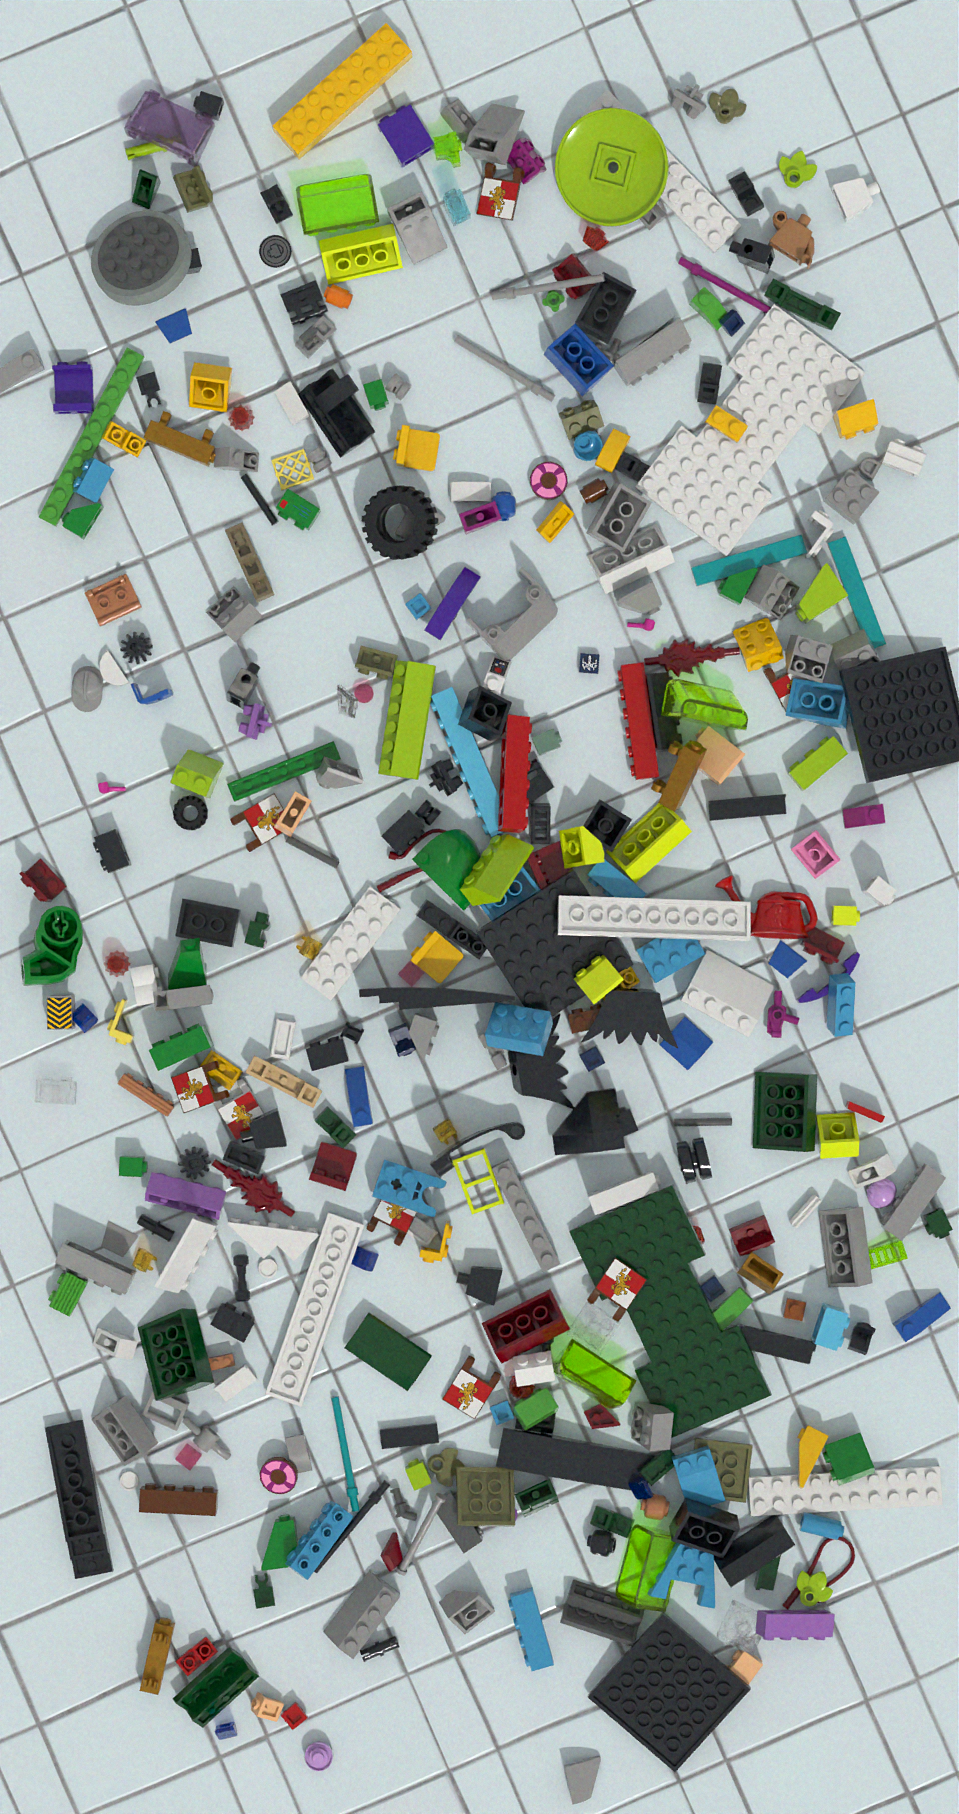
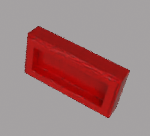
(864, 1111)

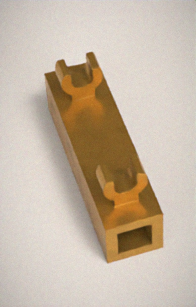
(179, 442)
(682, 775)
(157, 1656)

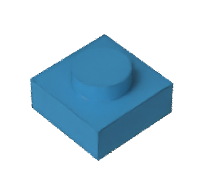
(418, 606)
(501, 1412)

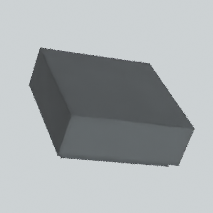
(307, 336)

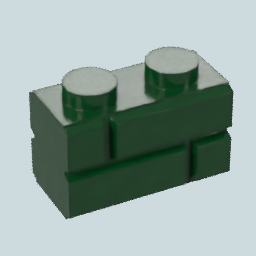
(536, 1498)

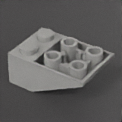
(494, 134)
(417, 227)

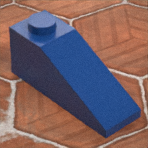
(358, 1097)
(921, 1317)

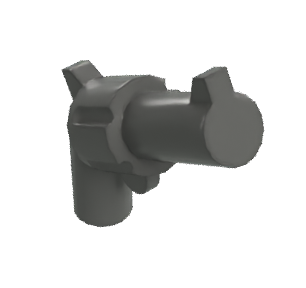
(401, 1507)

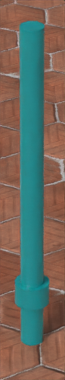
(352, 1491)

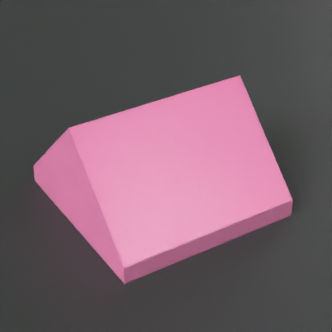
(815, 854)

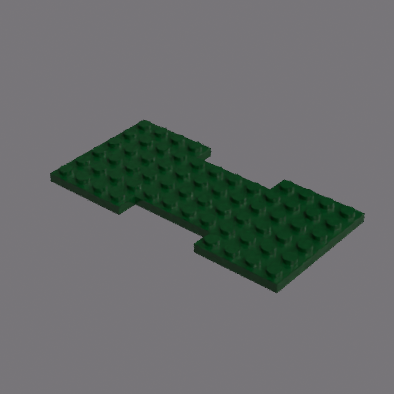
(693, 1363)

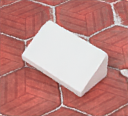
(291, 403)

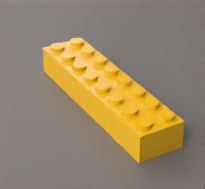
(342, 91)

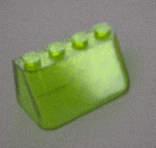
(337, 204)
(703, 705)
(593, 1375)
(642, 1562)

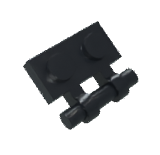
(302, 297)

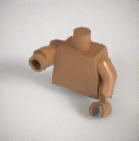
(793, 238)

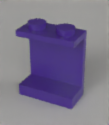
(406, 135)
(73, 388)

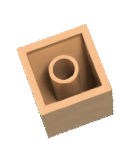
(720, 755)

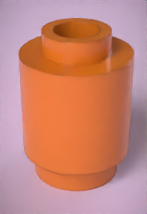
(338, 296)

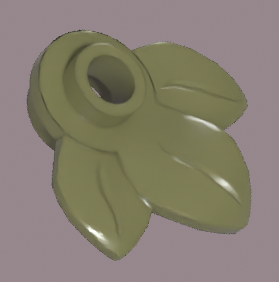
(726, 103)
(448, 1466)

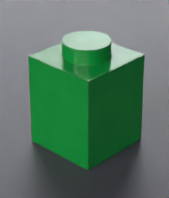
(376, 395)
(132, 1166)

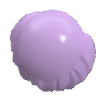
(881, 1193)

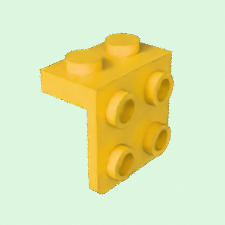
(416, 449)
(758, 644)
(436, 956)
(430, 1254)

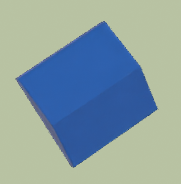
(690, 1041)

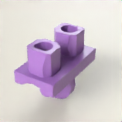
(257, 722)

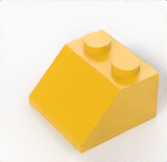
(210, 387)
(856, 419)

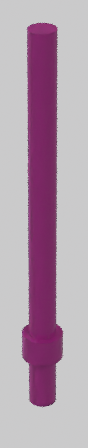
(697, 269)

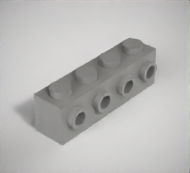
(913, 1201)

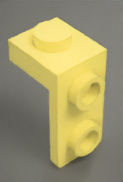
(121, 1036)

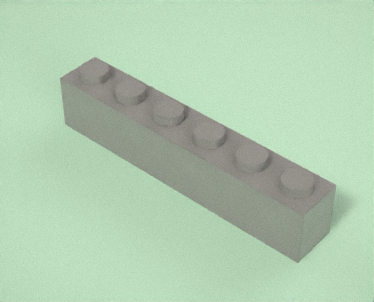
(525, 1215)

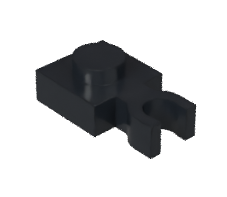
(149, 385)

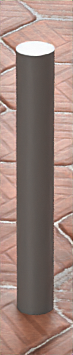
(313, 852)
(703, 1122)

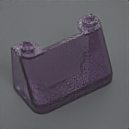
(170, 126)

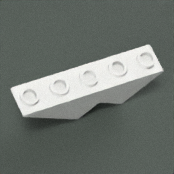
(266, 1237)

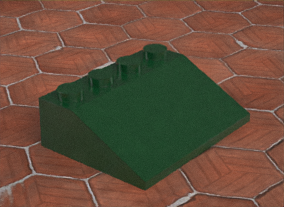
(785, 1111)
(175, 1354)

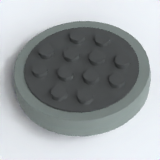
(141, 257)

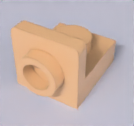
(266, 1707)

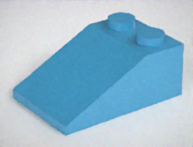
(818, 703)
(519, 890)
(698, 1476)

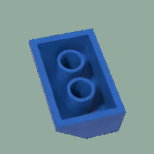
(578, 359)

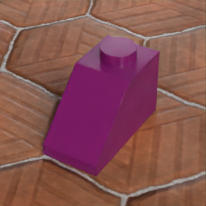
(479, 517)
(863, 816)

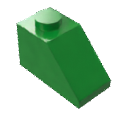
(81, 519)
(736, 585)

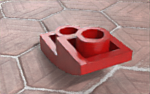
(196, 1656)

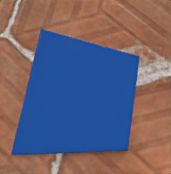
(175, 326)
(786, 960)

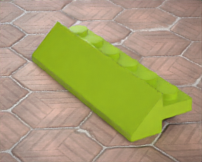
(407, 719)

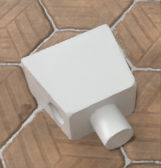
(854, 197)

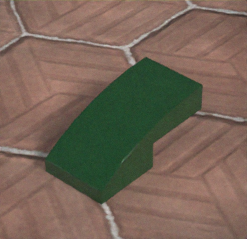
(335, 1127)
(612, 1521)

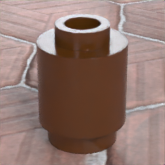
(594, 491)

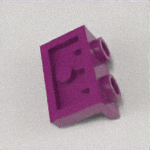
(524, 157)

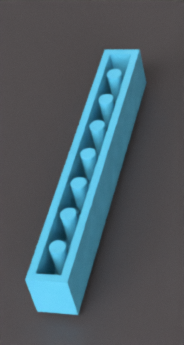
(469, 758)

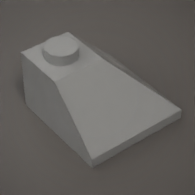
(642, 600)
(337, 774)
(466, 1609)

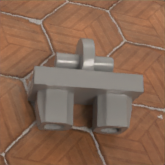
(681, 97)

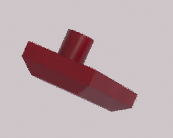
(600, 1417)
(392, 1553)

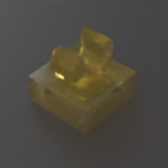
(309, 948)
(445, 1130)
(143, 1259)

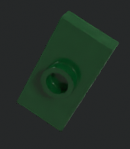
(657, 1466)

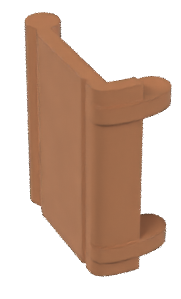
(113, 600)

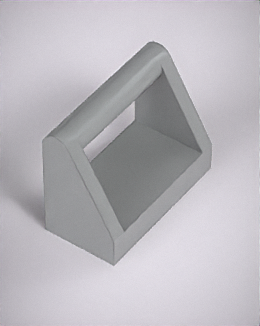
(175, 1402)

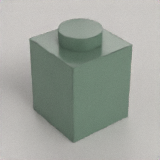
(547, 741)

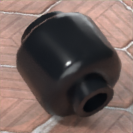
(601, 1543)

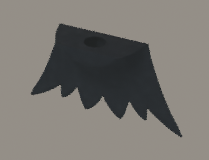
(633, 1012)
(538, 1074)

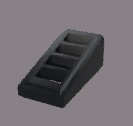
(540, 806)

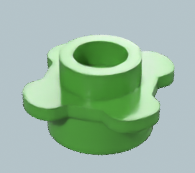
(558, 300)

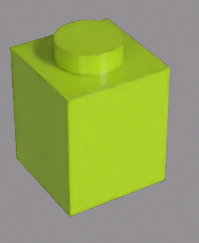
(418, 1474)

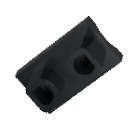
(276, 204)
(442, 779)

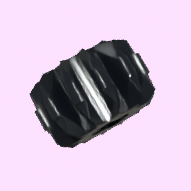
(133, 655)
(197, 1169)

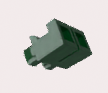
(256, 930)

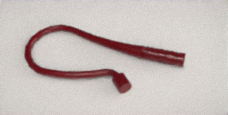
(393, 881)
(795, 1593)

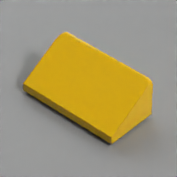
(226, 1074)

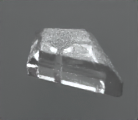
(346, 702)

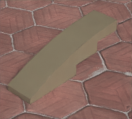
(249, 562)

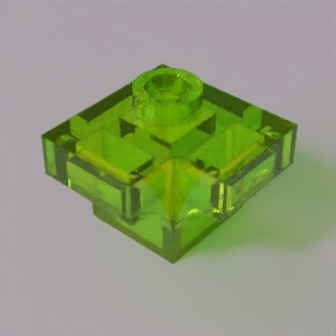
(448, 148)

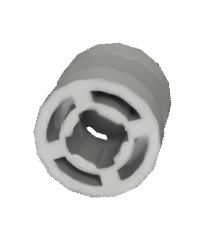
(398, 386)
(319, 460)

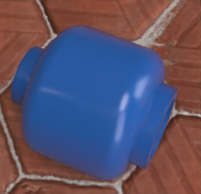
(506, 504)

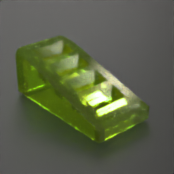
(887, 1261)

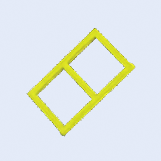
(465, 1186)

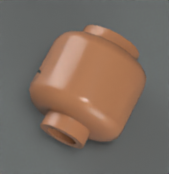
(655, 1507)

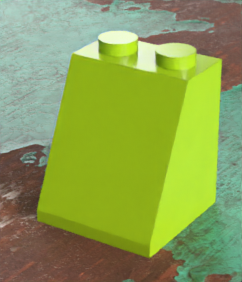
(821, 595)
(197, 773)

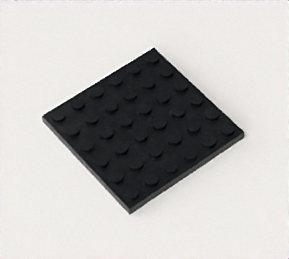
(903, 713)
(536, 958)
(669, 1692)

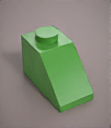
(708, 307)

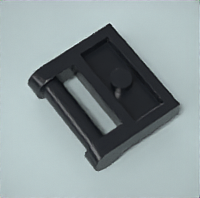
(540, 784)

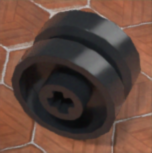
(693, 1160)

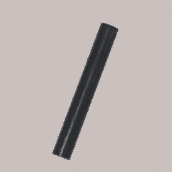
(259, 499)

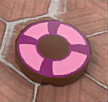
(548, 480)
(278, 1475)

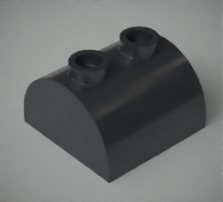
(607, 824)

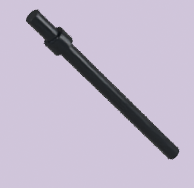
(373, 1499)

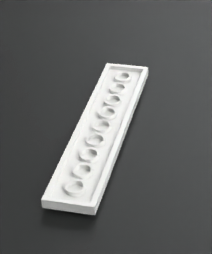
(687, 196)
(654, 918)
(314, 1309)
(821, 1494)

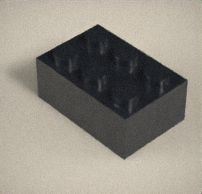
(605, 308)
(208, 922)
(704, 1527)

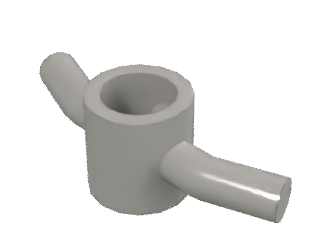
(206, 1438)

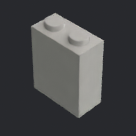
(183, 998)

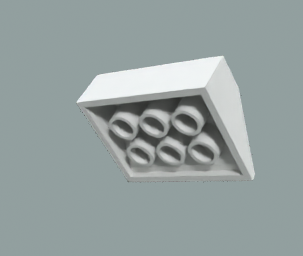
(727, 993)
(187, 1254)

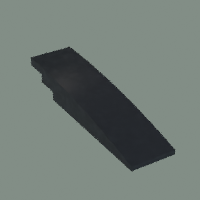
(432, 997)
(570, 1458)
(79, 1499)

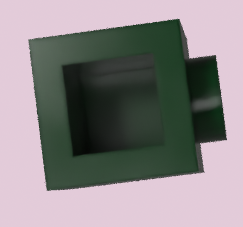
(937, 1223)

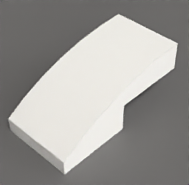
(470, 491)

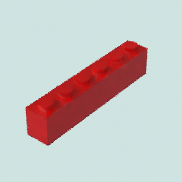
(639, 721)
(513, 774)

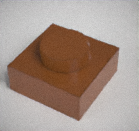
(794, 1309)

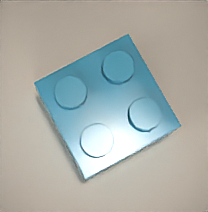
(830, 1327)

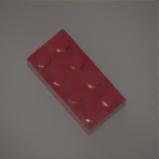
(525, 1326)

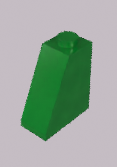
(187, 966)
(281, 1543)

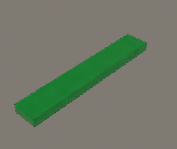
(282, 771)

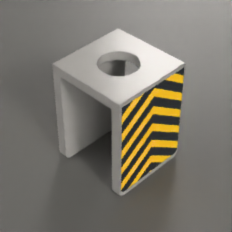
(60, 1012)

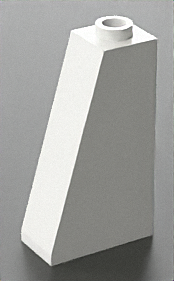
(624, 1192)

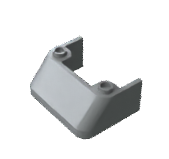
(525, 628)

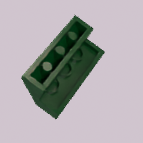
(388, 1351)
(216, 1687)

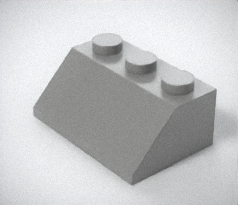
(619, 517)
(125, 1431)

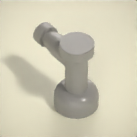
(612, 355)

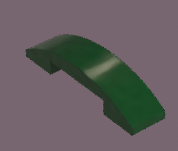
(801, 305)

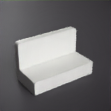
(235, 1382)

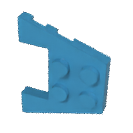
(688, 1566)

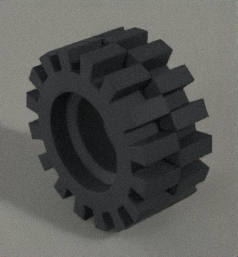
(198, 821)

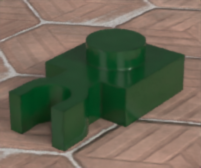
(263, 1595)

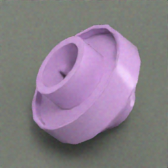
(318, 1756)

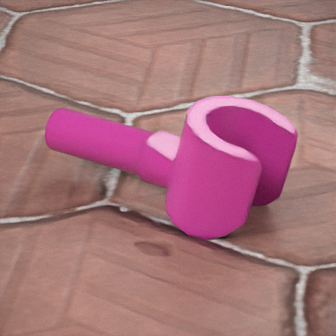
(648, 625)
(104, 788)

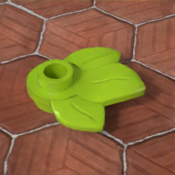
(797, 167)
(815, 1586)

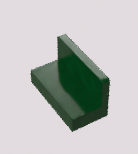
(767, 1575)

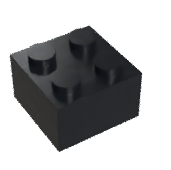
(485, 713)

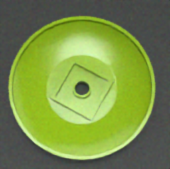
(585, 160)

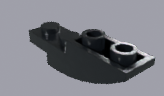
(451, 928)

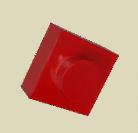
(294, 1715)

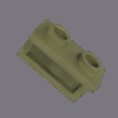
(193, 189)
(581, 418)
(375, 662)

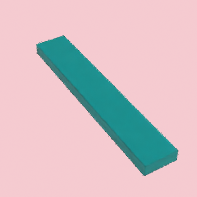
(749, 559)
(856, 590)

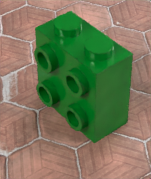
(848, 1459)

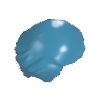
(587, 445)

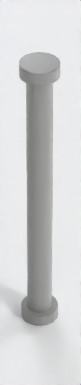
(402, 1568)

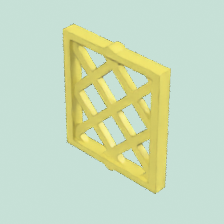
(306, 464)

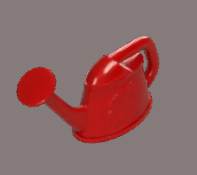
(776, 916)

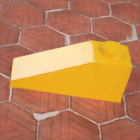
(809, 1449)

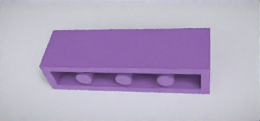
(185, 1195)
(794, 1623)

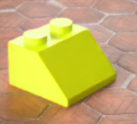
(580, 847)
(598, 978)
(837, 1135)

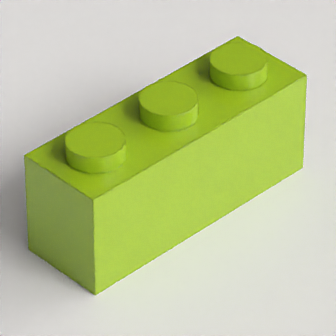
(817, 762)

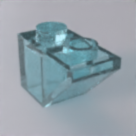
(456, 206)

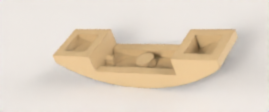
(284, 1081)

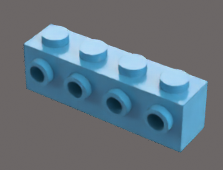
(318, 1540)

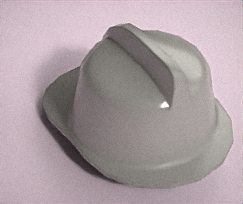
(87, 689)

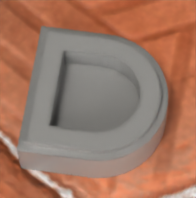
(869, 468)

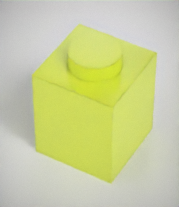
(845, 915)

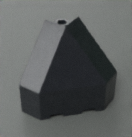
(591, 1125)

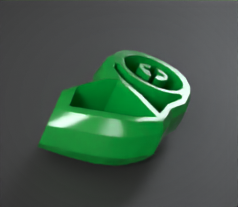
(56, 948)

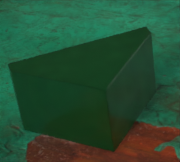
(145, 189)

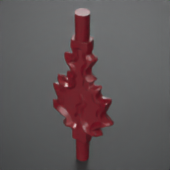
(683, 656)
(259, 1192)

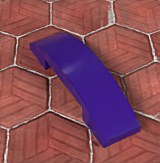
(452, 603)
(810, 995)

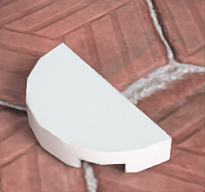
(111, 671)

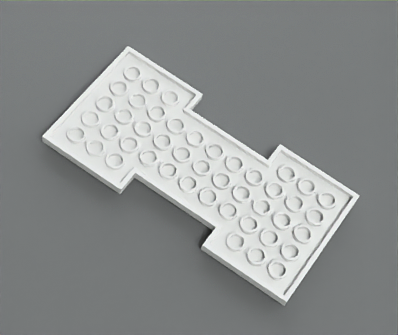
(784, 383)

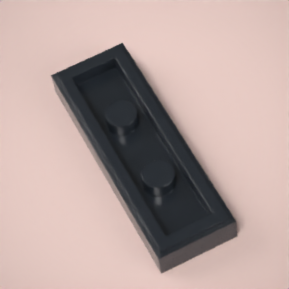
(409, 1435)

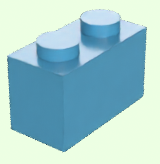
(92, 480)

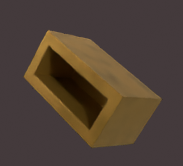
(760, 1273)

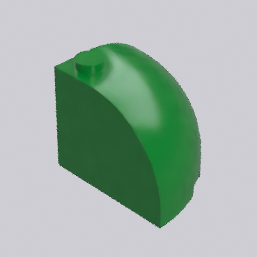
(449, 861)

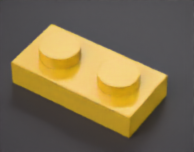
(726, 424)
(555, 522)

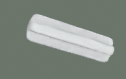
(805, 1211)

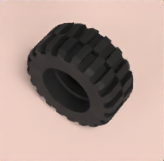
(376, 528)

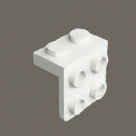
(821, 521)

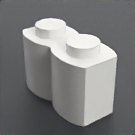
(145, 983)

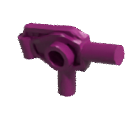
(777, 1016)

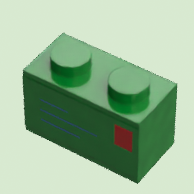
(298, 510)

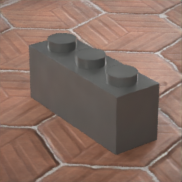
(465, 1536)

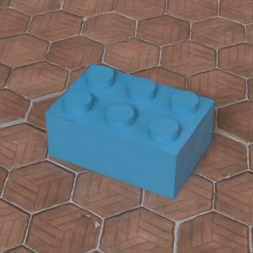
(667, 956)
(518, 1029)

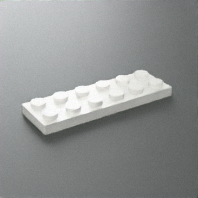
(350, 943)

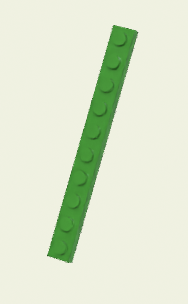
(91, 435)

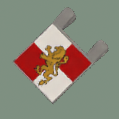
(239, 1110)

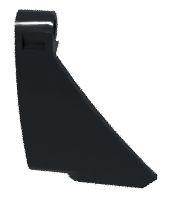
(443, 1161)

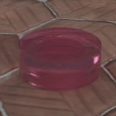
(364, 693)

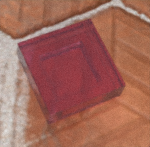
(411, 973)
(188, 1456)

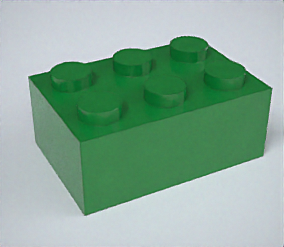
(180, 1046)

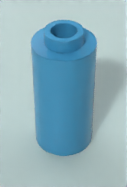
(821, 1526)

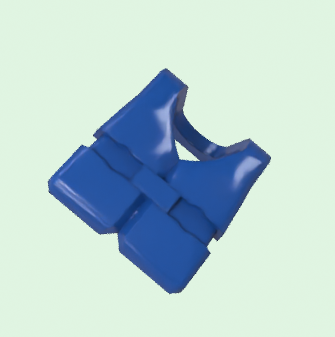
(153, 698)

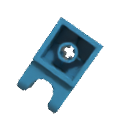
(411, 1190)

